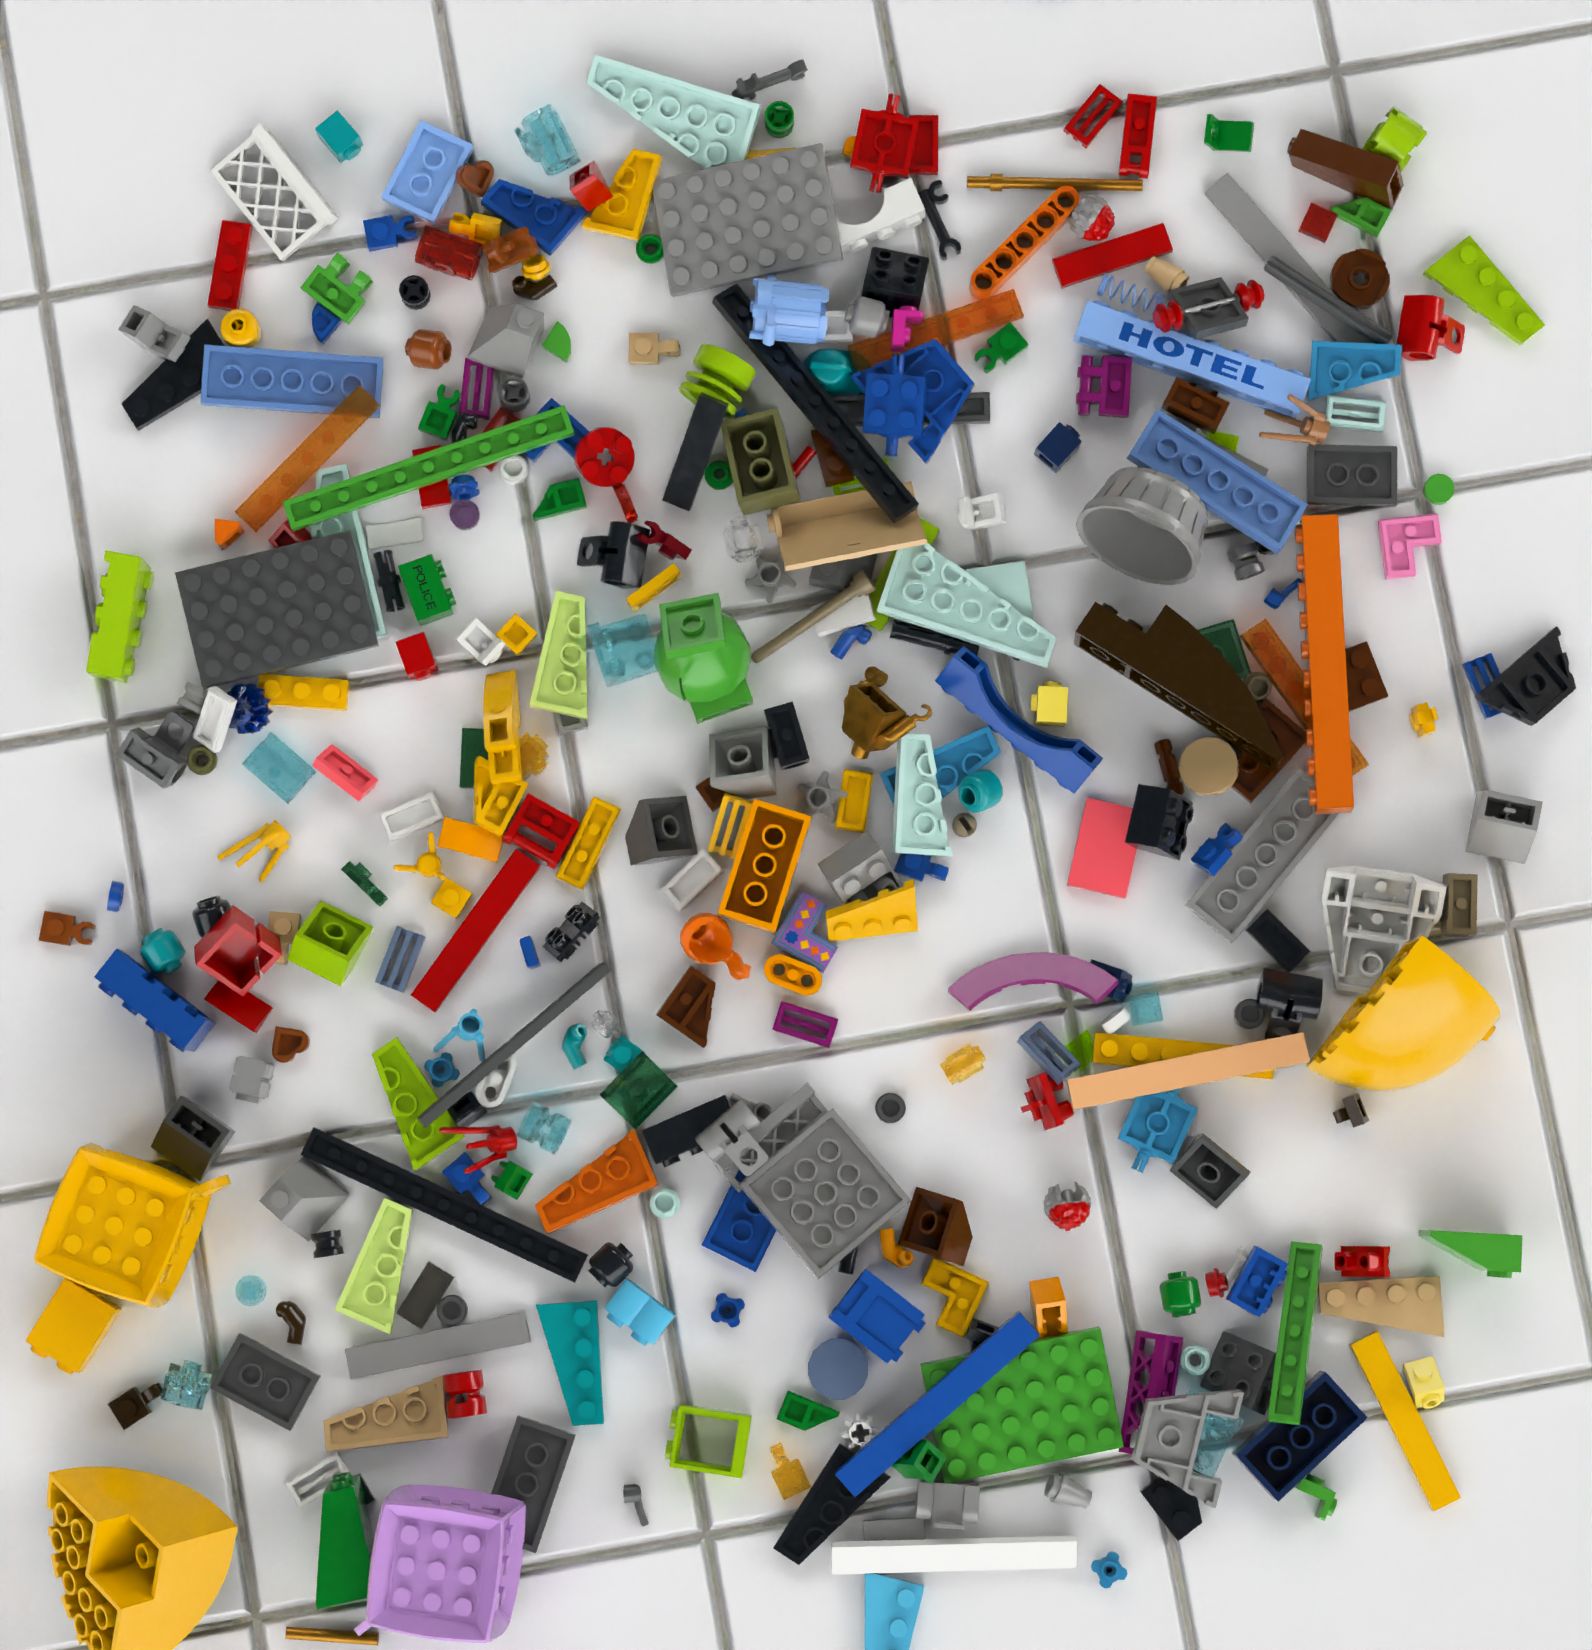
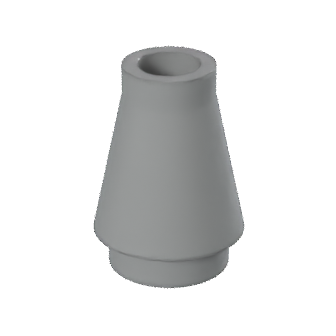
(1066, 1491)

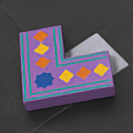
(797, 933)

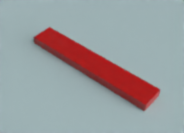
(475, 930)

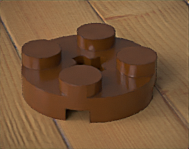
(1352, 264)

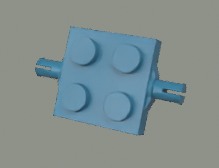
(1157, 1126)

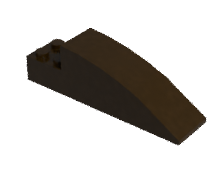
(1183, 672)

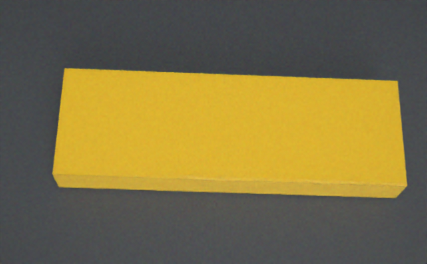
(588, 843)

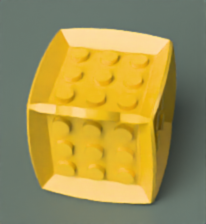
(124, 1225)

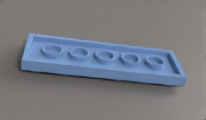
(286, 379)
(1220, 481)

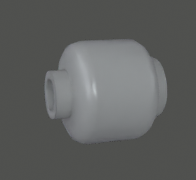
(867, 317)

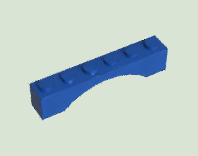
(1063, 758)

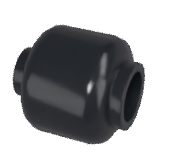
(208, 913)
(611, 1264)

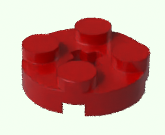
(615, 470)

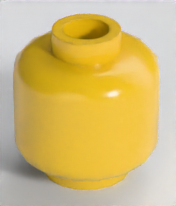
(240, 329)

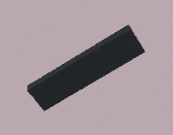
(695, 451)

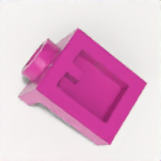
(900, 332)

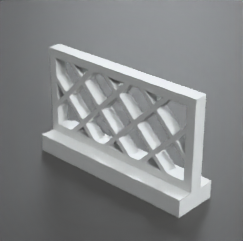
(292, 175)

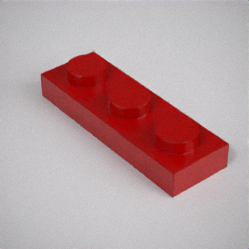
(230, 265)

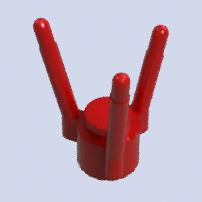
(498, 1141)

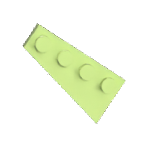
(561, 671)
(377, 1273)

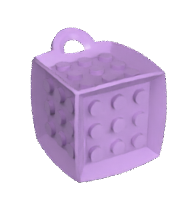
(445, 1563)

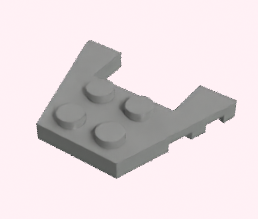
(1171, 1437)

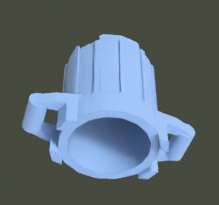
(788, 311)

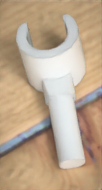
(1238, 1264)

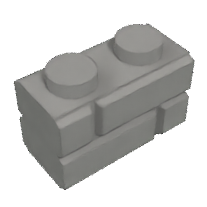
(251, 1079)

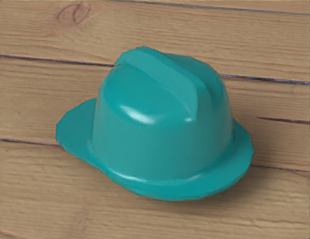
(833, 371)

